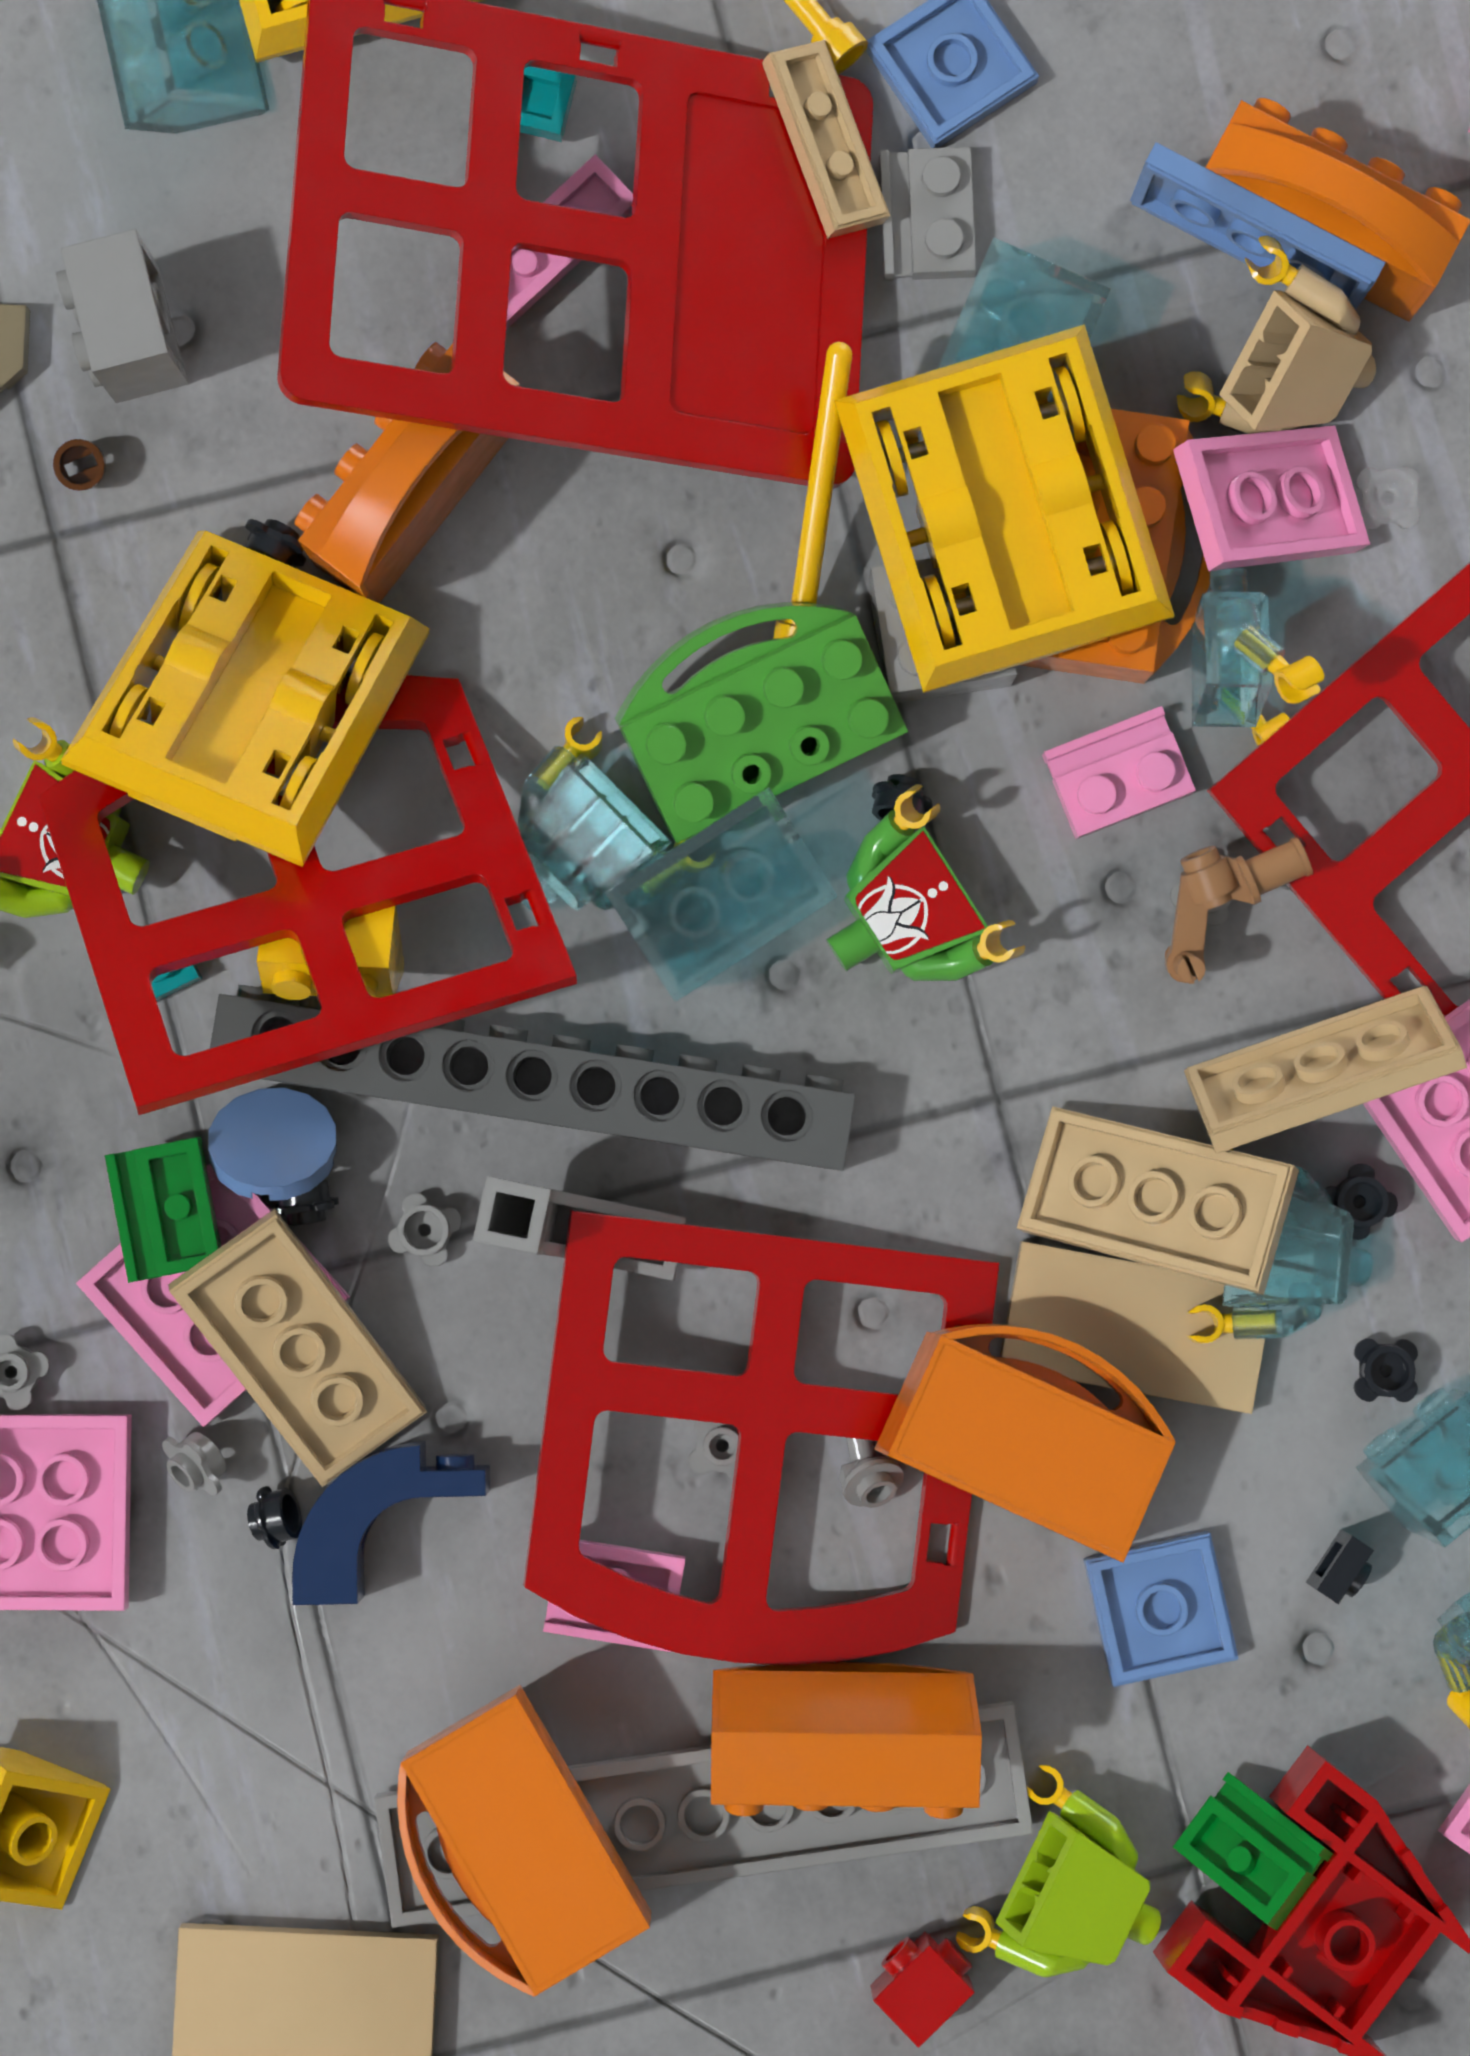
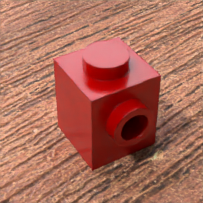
(922, 1985)

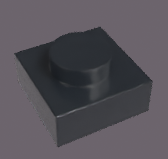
(1342, 1568)

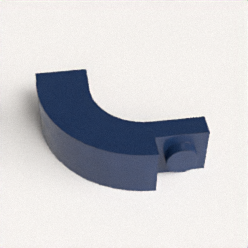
(334, 1535)

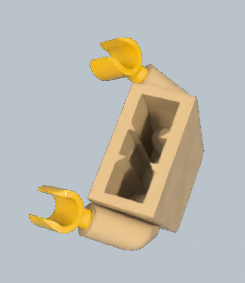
(1295, 361)

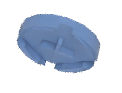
(272, 1143)

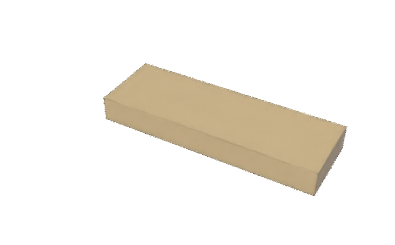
(825, 138)

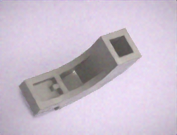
(538, 1218)

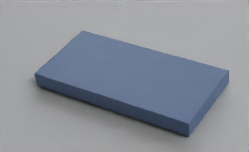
(1235, 219)

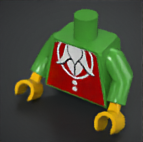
(913, 905)

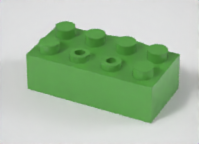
(756, 713)

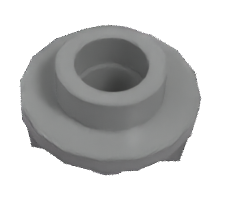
(869, 1479)

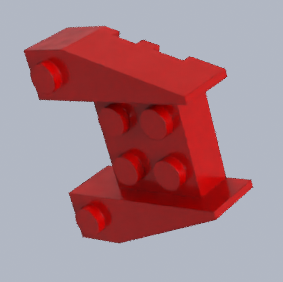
(1342, 1942)

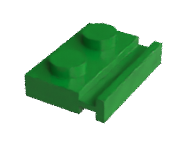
(163, 1208)
(1252, 1851)

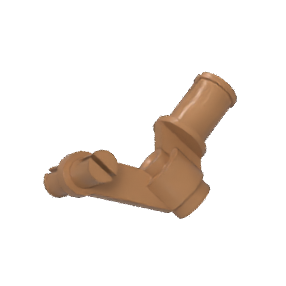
(1213, 881)

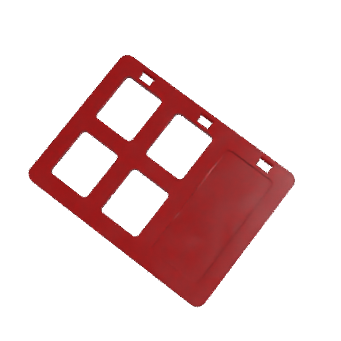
(720, 254)

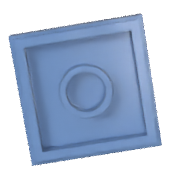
(951, 65)
(1161, 1609)

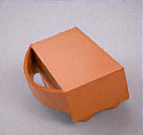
(1345, 198)
(1149, 452)
(393, 496)
(1031, 1435)
(845, 1738)
(517, 1847)

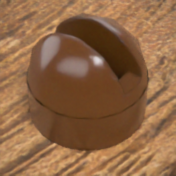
(73, 451)

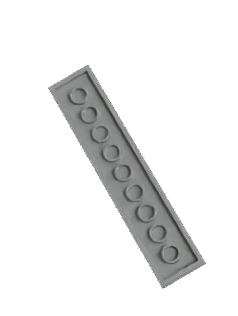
(673, 1836)

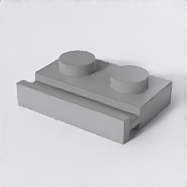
(929, 212)

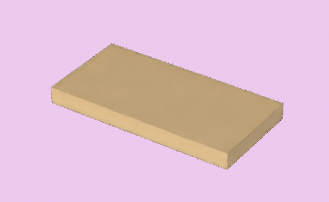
(1324, 1068)
(1158, 1199)
(1134, 1322)
(297, 1347)
(303, 1992)

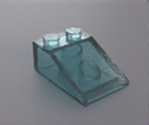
(1426, 1467)

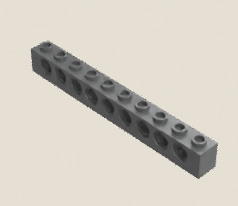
(818, 1144)

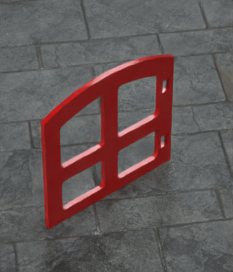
(1344, 890)
(312, 910)
(765, 1408)

